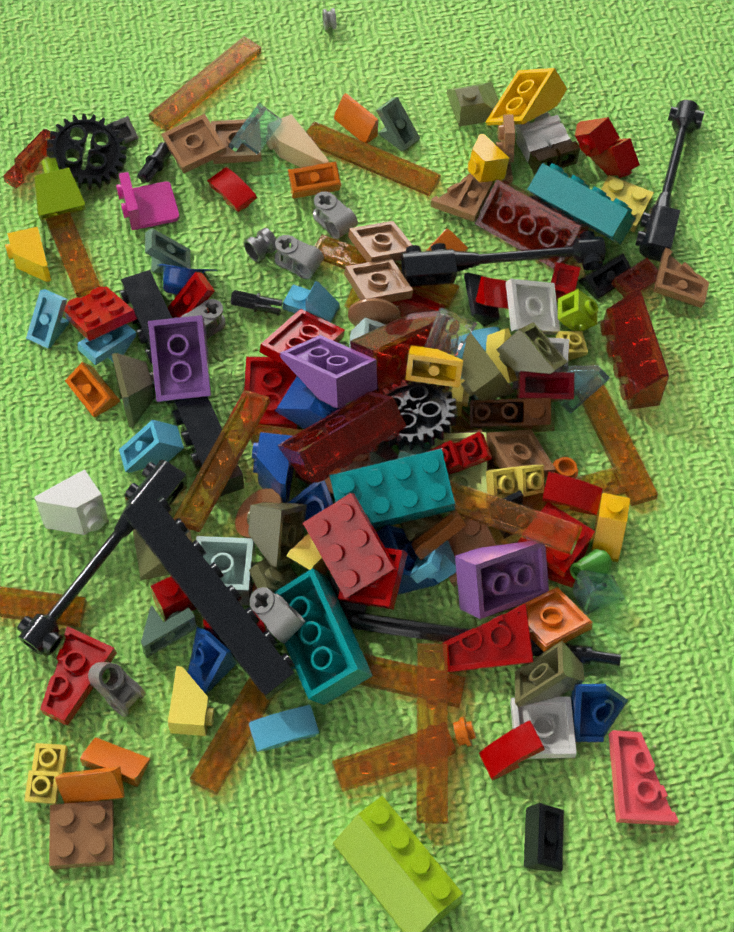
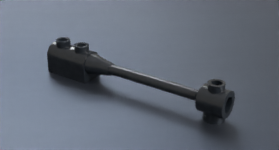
(662, 219)
(442, 264)
(42, 631)

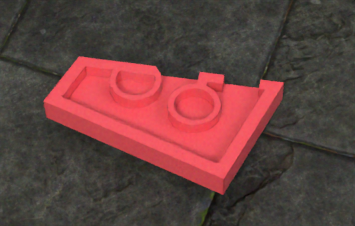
(635, 784)

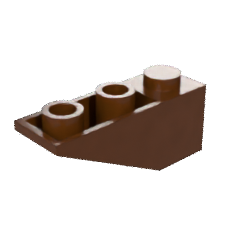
(513, 414)

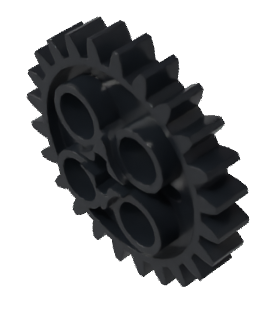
(110, 156)
(425, 411)

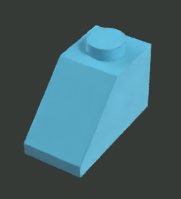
(151, 444)

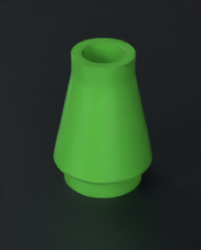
(594, 561)

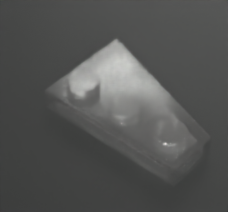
(449, 332)

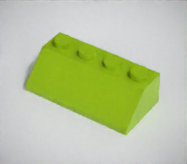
(397, 868)

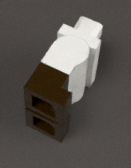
(546, 142)

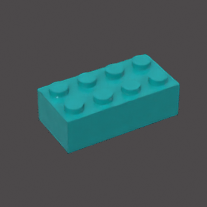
(576, 199)
(399, 488)
(325, 645)

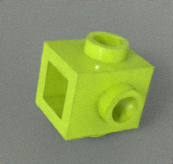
(577, 311)

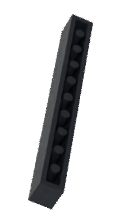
(193, 414)

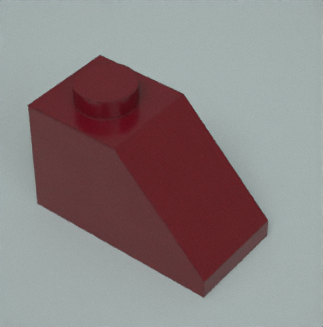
(557, 386)

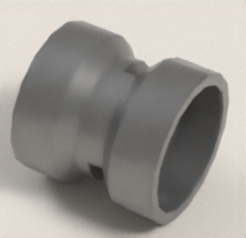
(260, 245)

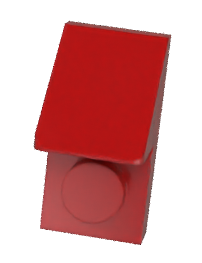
(191, 296)

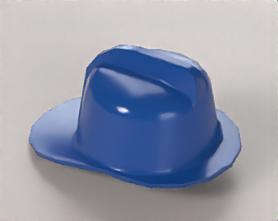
(176, 277)

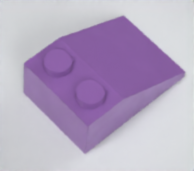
(180, 358)
(332, 370)
(500, 577)

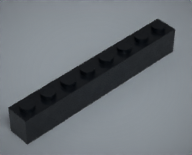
(210, 595)

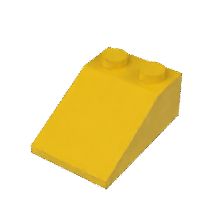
(529, 96)

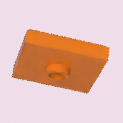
(555, 619)

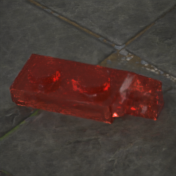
(28, 160)

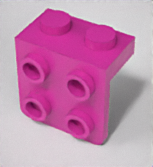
(147, 204)

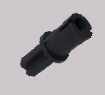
(154, 163)
(256, 302)

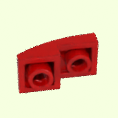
(233, 189)
(465, 452)
(572, 493)
(510, 749)

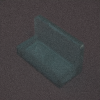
(256, 129)

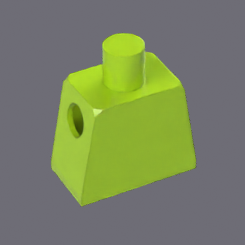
(56, 191)

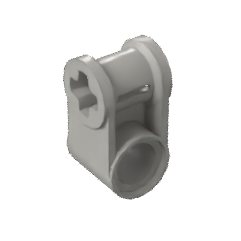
(333, 215)
(300, 258)
(215, 312)
(278, 615)
(119, 691)

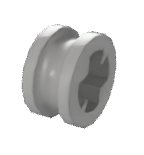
(329, 19)

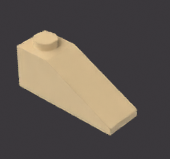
(295, 145)

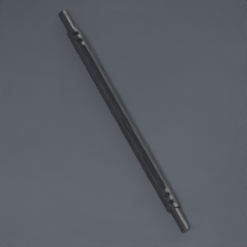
(442, 633)

